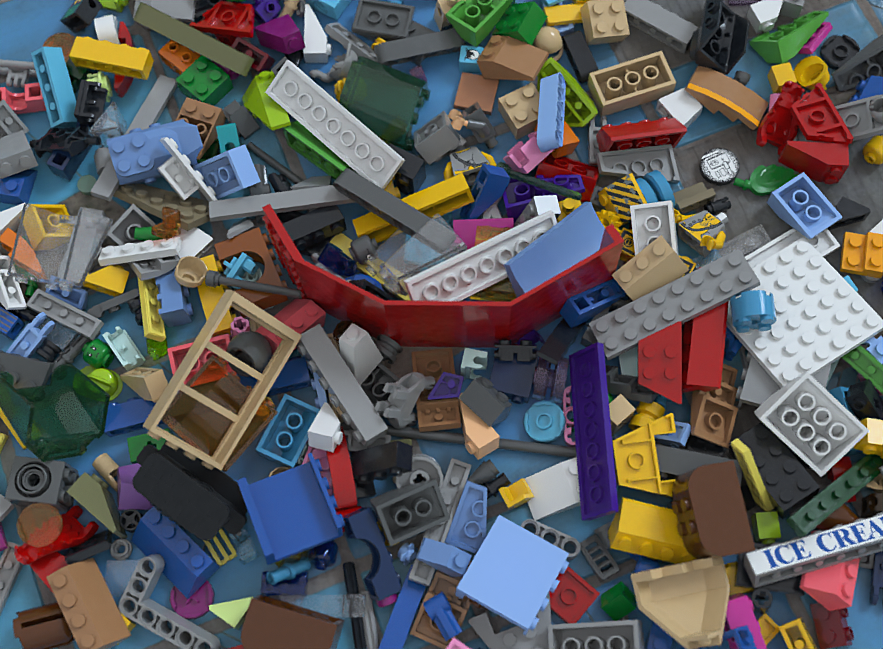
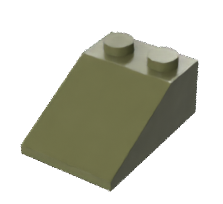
(94, 496)

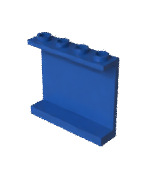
(292, 511)

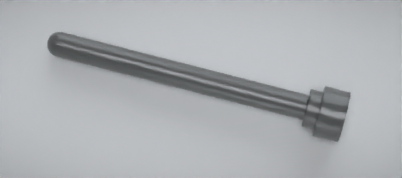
(215, 279)

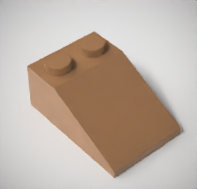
(510, 59)

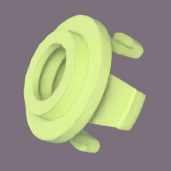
(104, 79)

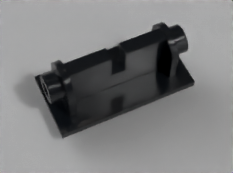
(506, 349)

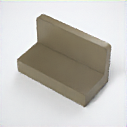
(693, 198)

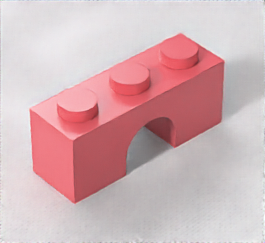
(25, 102)

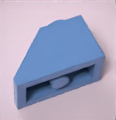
(444, 557)

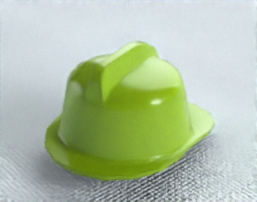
(105, 379)

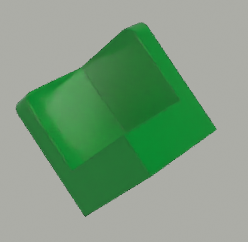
(618, 601)

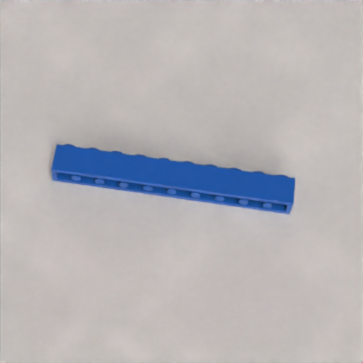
(132, 414)

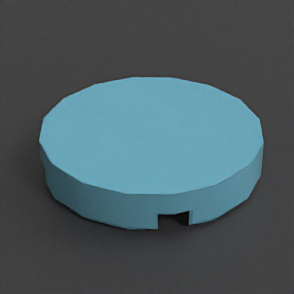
(544, 421)

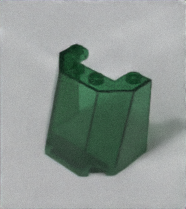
(384, 100)
(57, 417)

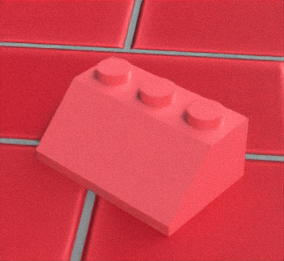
(299, 316)
(177, 354)
(832, 585)

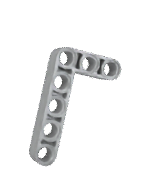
(161, 614)

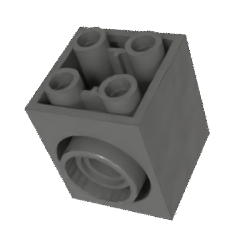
(40, 482)

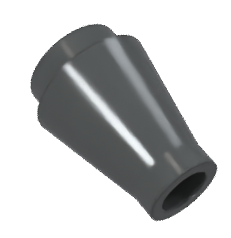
(484, 473)

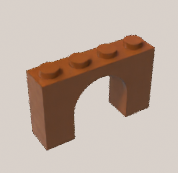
(254, 245)

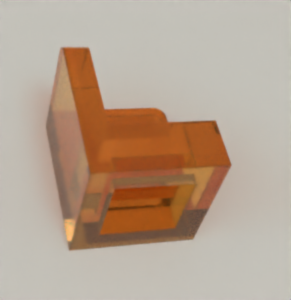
(170, 226)

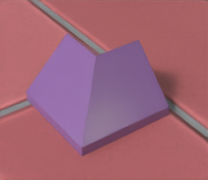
(126, 494)

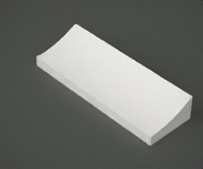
(650, 222)

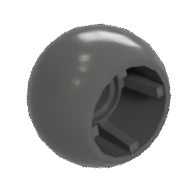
(250, 349)

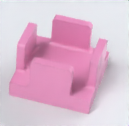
(525, 156)

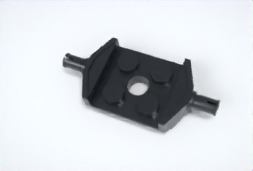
(65, 139)

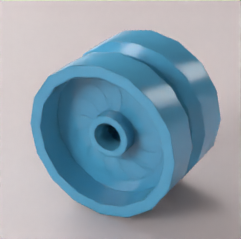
(655, 187)

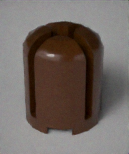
(42, 627)

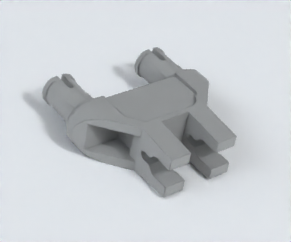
(403, 399)

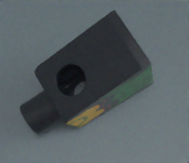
(81, 14)

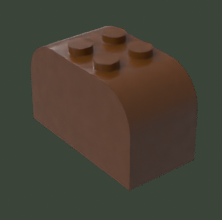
(712, 511)
(283, 625)

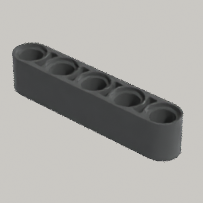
(418, 47)

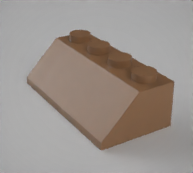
(88, 605)

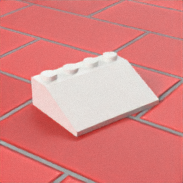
(811, 422)

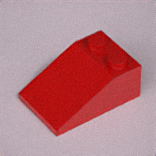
(816, 159)

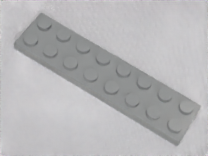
(674, 302)

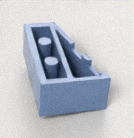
(174, 300)

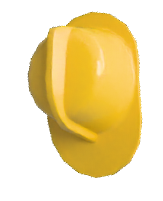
(812, 71)

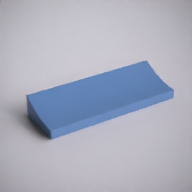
(556, 250)

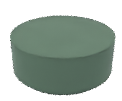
(86, 184)

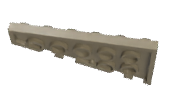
(152, 200)

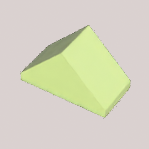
(232, 612)

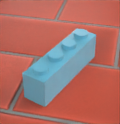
(55, 86)

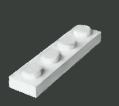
(139, 251)

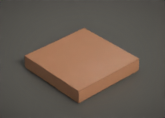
(475, 89)

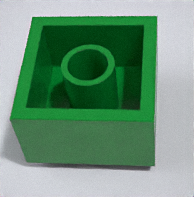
(521, 22)
(204, 82)

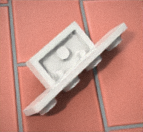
(181, 175)

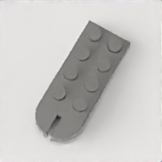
(861, 117)

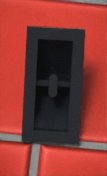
(851, 213)

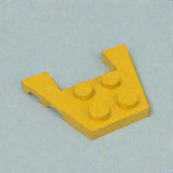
(637, 457)

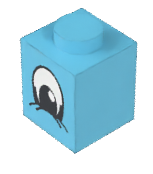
(468, 59)

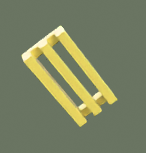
(226, 558)

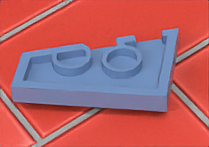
(470, 519)

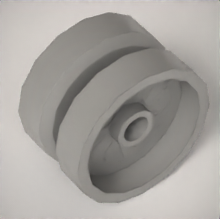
(423, 465)

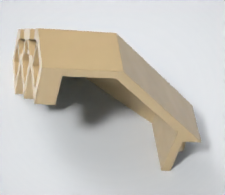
(686, 600)

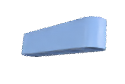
(551, 112)

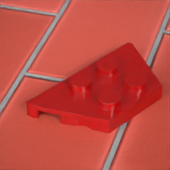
(228, 19)
(819, 118)
(662, 362)

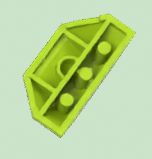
(578, 105)

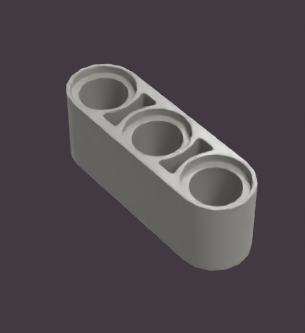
(560, 538)

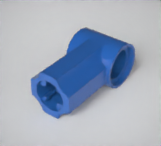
(440, 611)

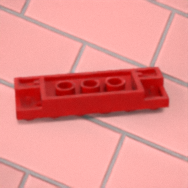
(704, 350)

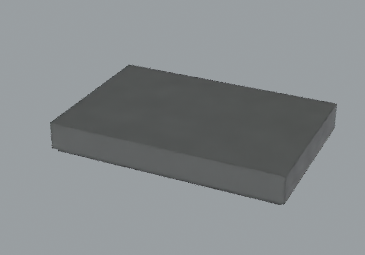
(383, 19)

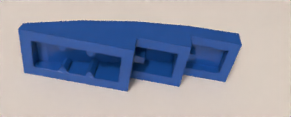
(403, 614)

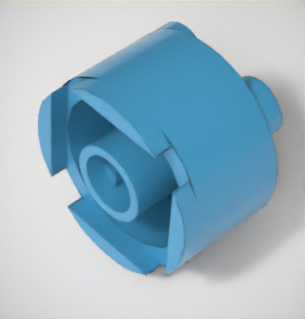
(753, 310)

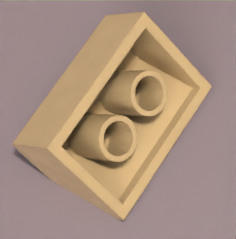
(650, 269)

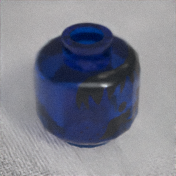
(323, 555)

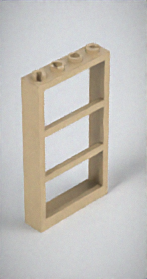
(265, 380)

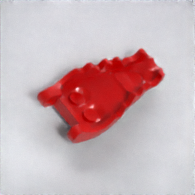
(779, 124)
(72, 535)

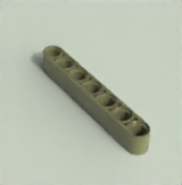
(193, 39)

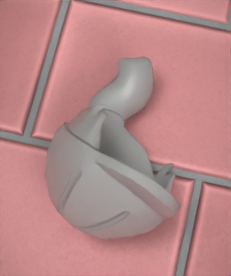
(339, 70)

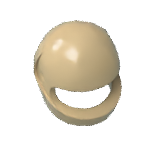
(550, 41)

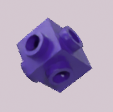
(266, 10)

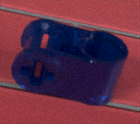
(337, 260)

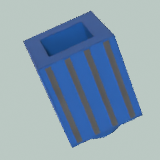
(10, 324)

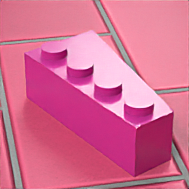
(739, 614)

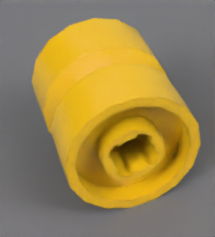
(646, 414)

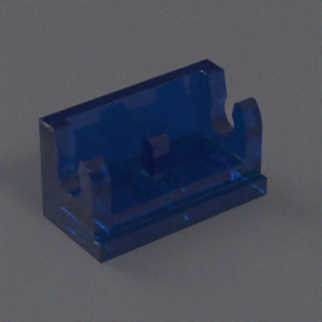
(298, 585)

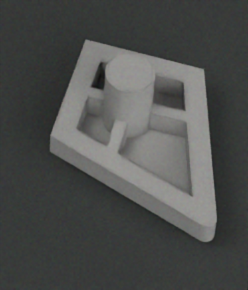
(239, 227)

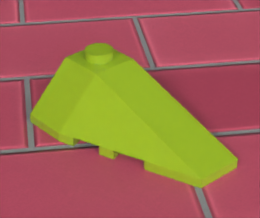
(262, 104)

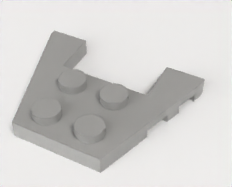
(514, 637)

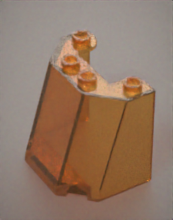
(206, 427)

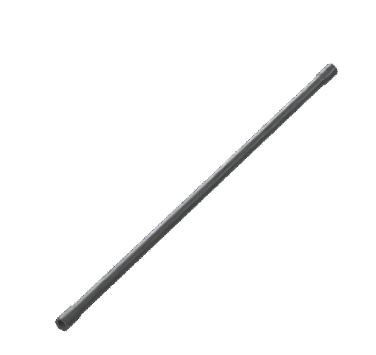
(458, 438)

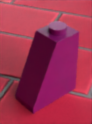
(280, 35)

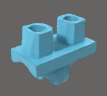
(239, 266)

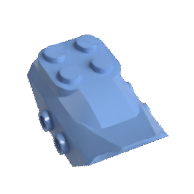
(141, 152)

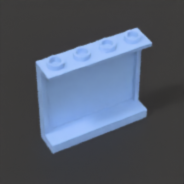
(513, 573)

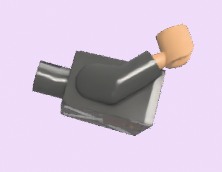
(477, 122)

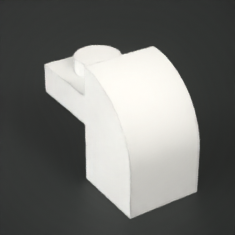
(107, 29)

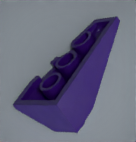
(519, 194)

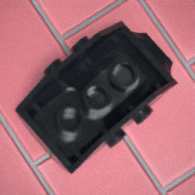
(720, 38)

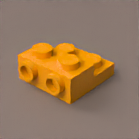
(862, 254)

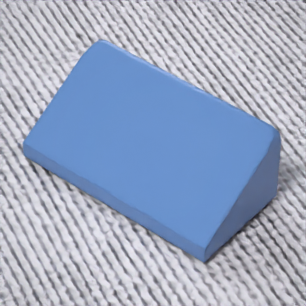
(76, 298)

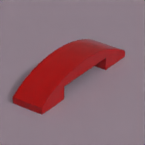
(121, 82)
(342, 476)

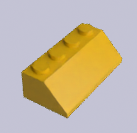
(647, 532)

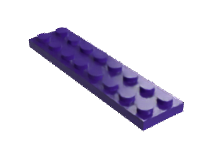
(593, 433)

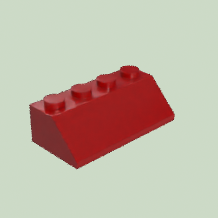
(641, 134)

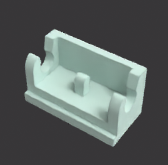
(124, 349)
(473, 360)

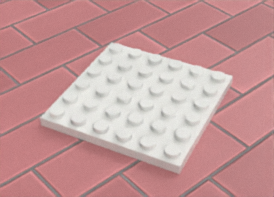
(814, 311)

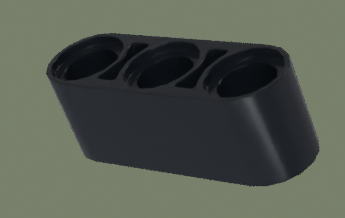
(579, 55)

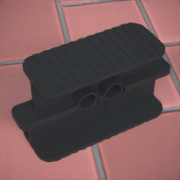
(190, 492)

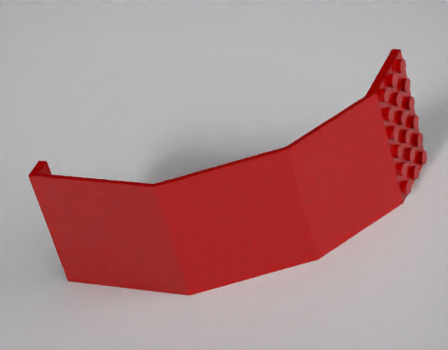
(443, 322)

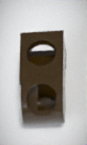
(872, 505)

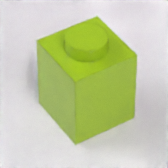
(766, 527)

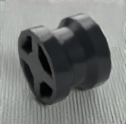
(48, 350)
(128, 517)

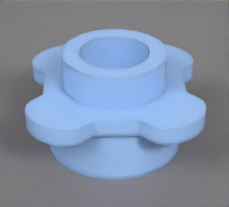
(407, 553)

